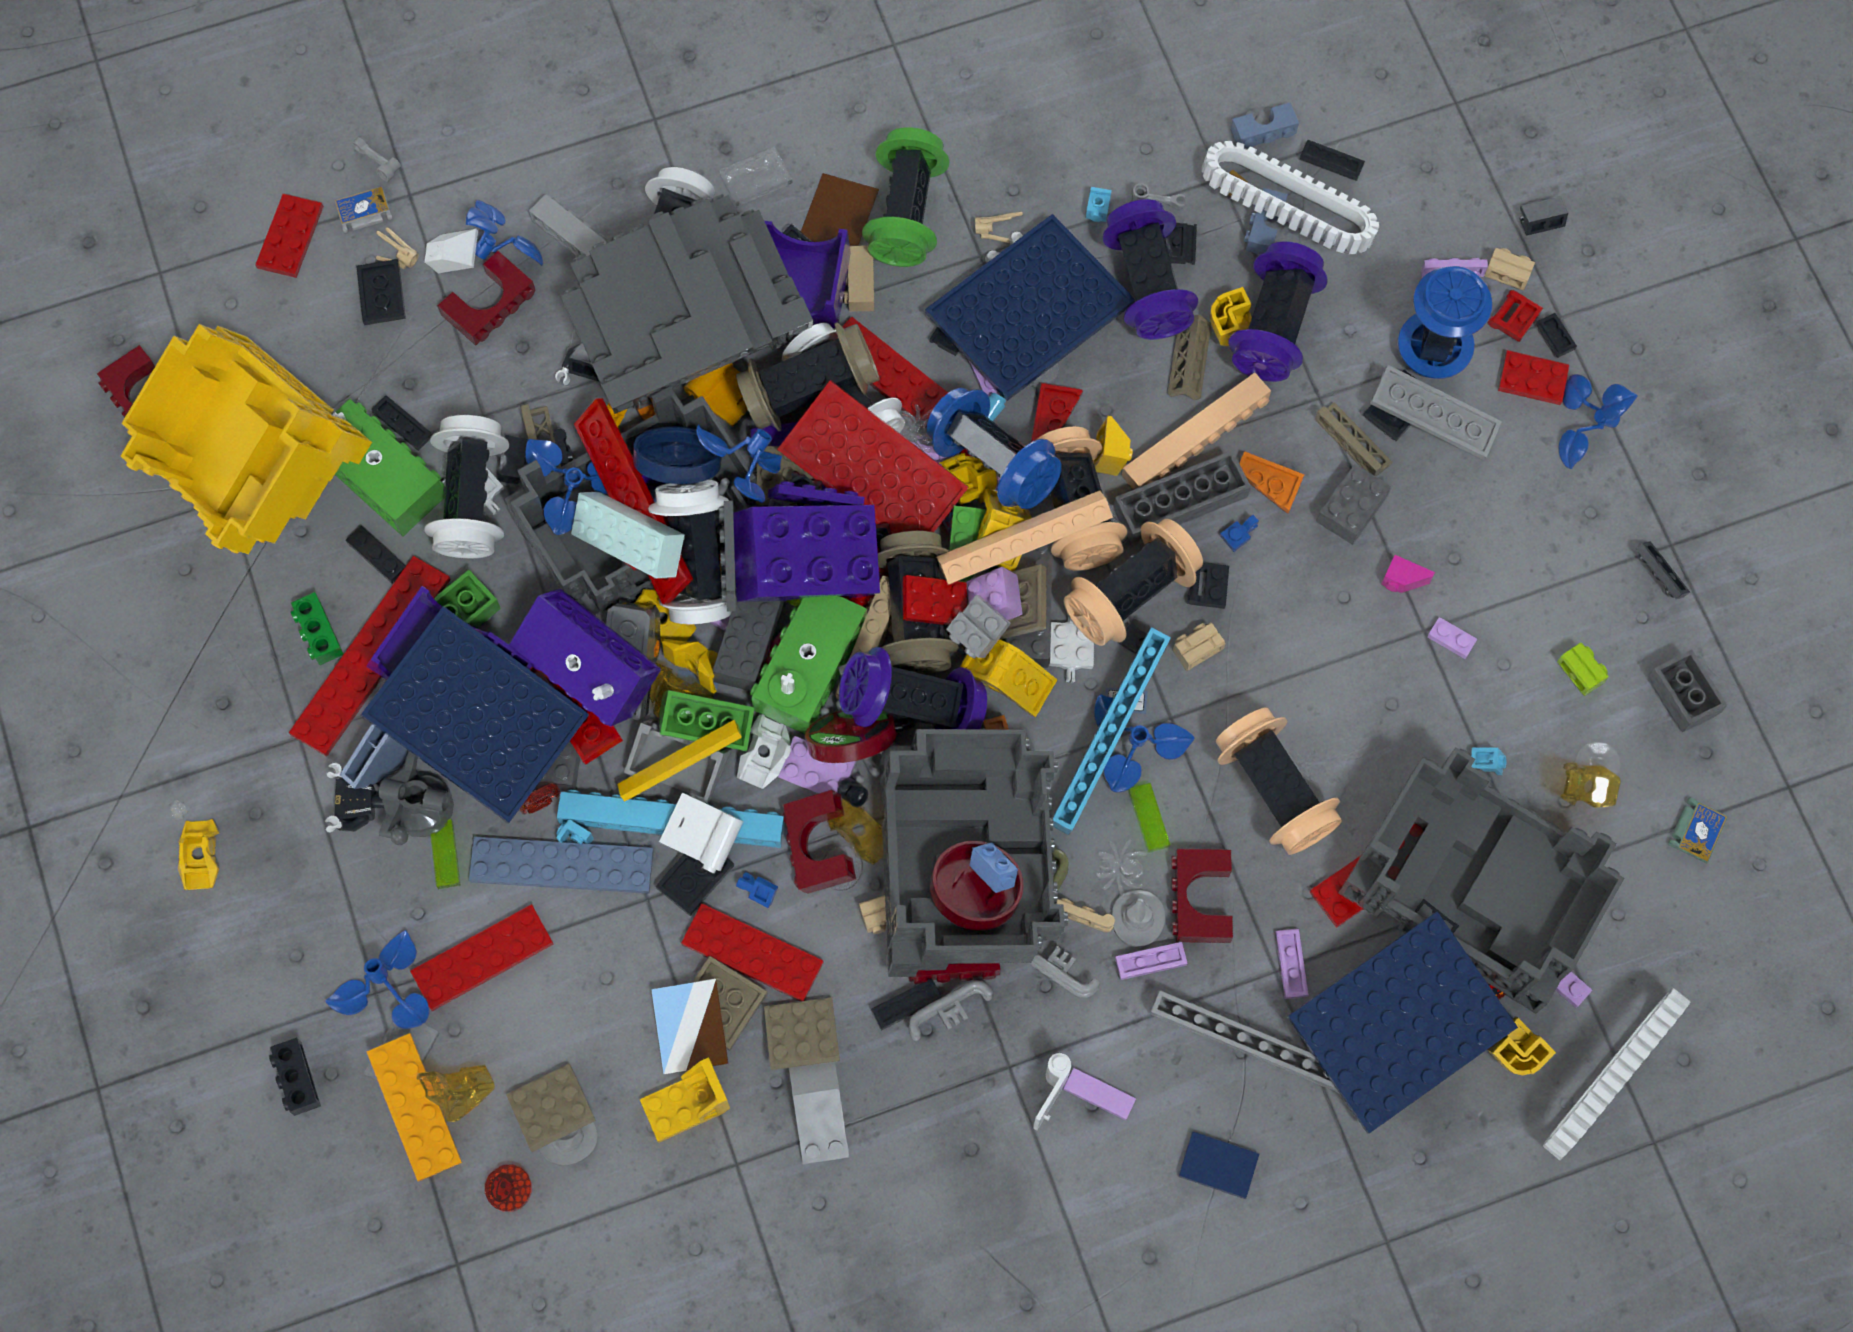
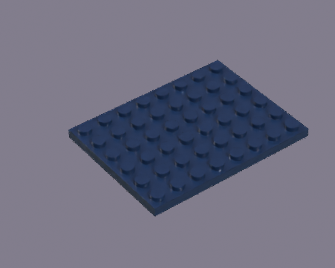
(1029, 306)
(475, 714)
(1402, 1022)

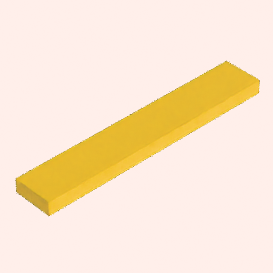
(679, 760)

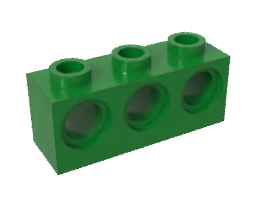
(323, 636)

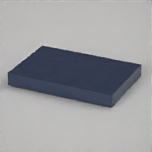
(1219, 1165)

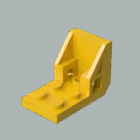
(999, 518)
(1013, 675)
(686, 1103)

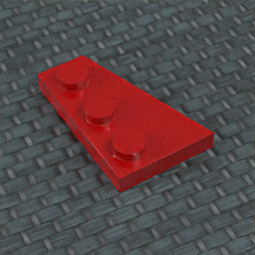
(1054, 408)

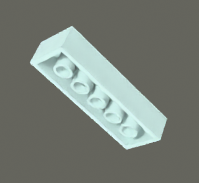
(627, 534)

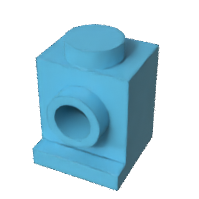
(1098, 204)

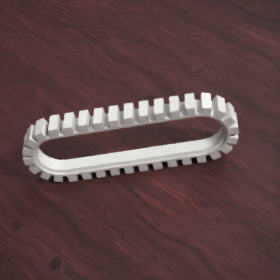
(1286, 212)
(1616, 1074)

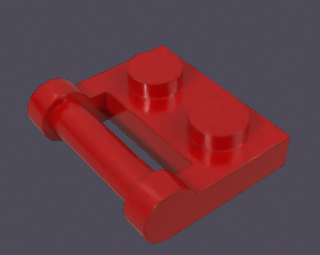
(1520, 320)

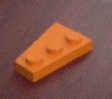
(1272, 480)

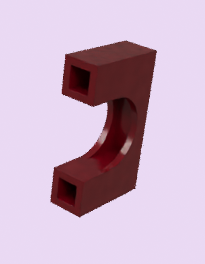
(477, 323)
(123, 375)
(801, 818)
(1189, 923)
(964, 971)

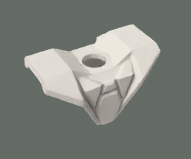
(761, 770)

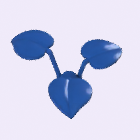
(484, 217)
(1616, 402)
(755, 448)
(557, 511)
(1170, 744)
(351, 997)

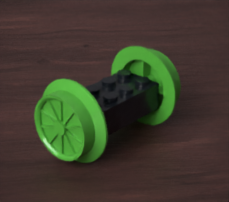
(900, 235)

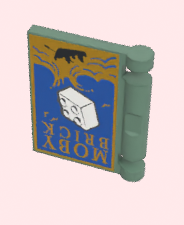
(1698, 830)

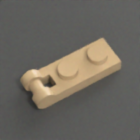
(1087, 916)

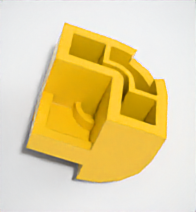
(1230, 314)
(972, 473)
(1522, 1050)

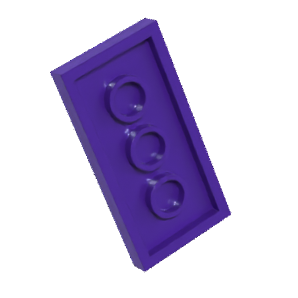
(808, 495)

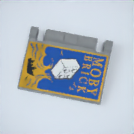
(363, 209)

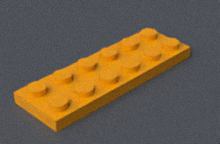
(415, 1117)

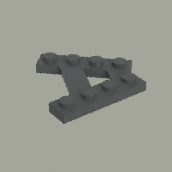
(727, 556)

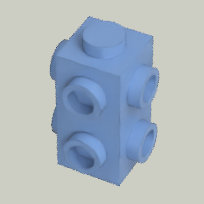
(993, 867)

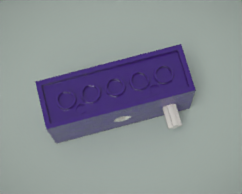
(584, 657)

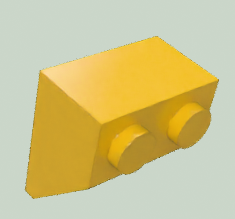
(1115, 448)

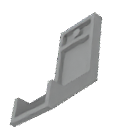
(818, 1112)

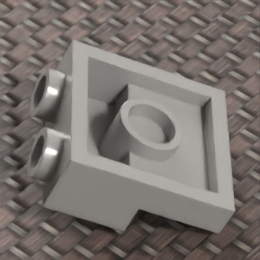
(978, 627)

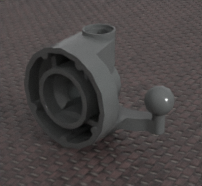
(416, 818)

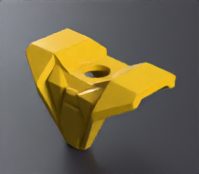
(668, 629)
(693, 657)
(202, 872)

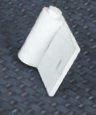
(701, 832)
(1057, 1076)

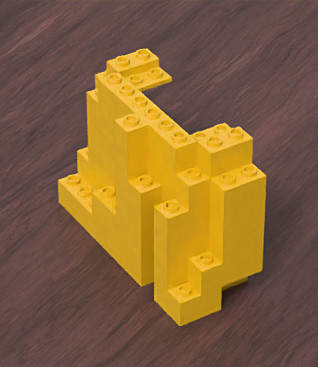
(237, 437)

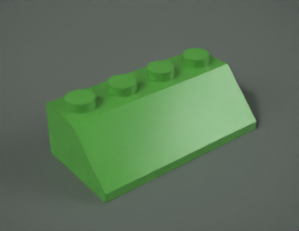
(965, 528)
(696, 716)

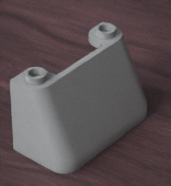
(697, 779)

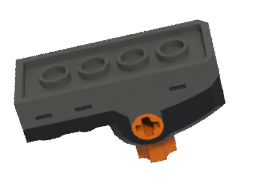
(641, 629)

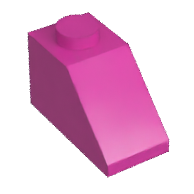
(1406, 575)

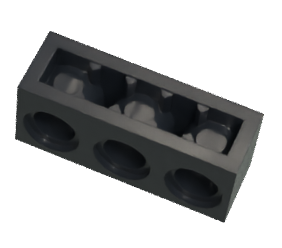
(304, 1083)

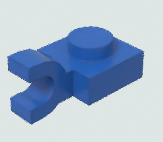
(1237, 534)
(760, 889)

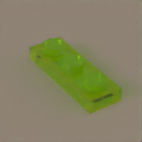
(1149, 817)
(445, 857)

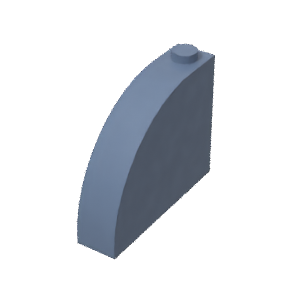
(373, 759)

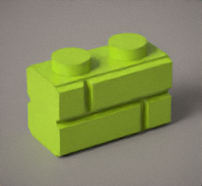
(1583, 668)

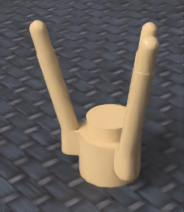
(985, 225)
(406, 255)

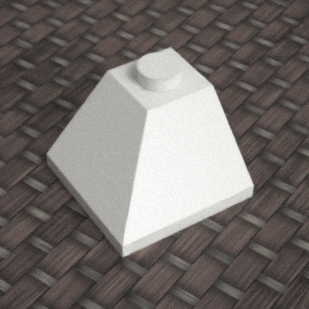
(452, 251)

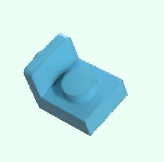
(1489, 760)
(577, 833)

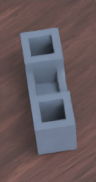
(1250, 133)
(1261, 235)

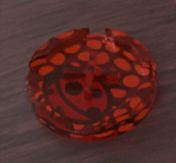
(540, 799)
(508, 1188)

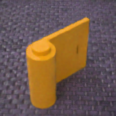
(720, 392)

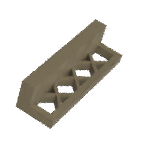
(1195, 359)
(530, 425)
(1351, 443)

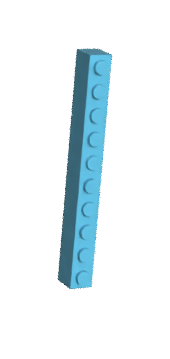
(1109, 731)
(652, 817)

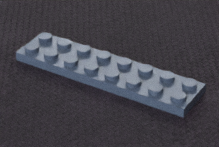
(561, 865)

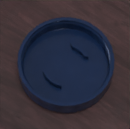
(674, 456)

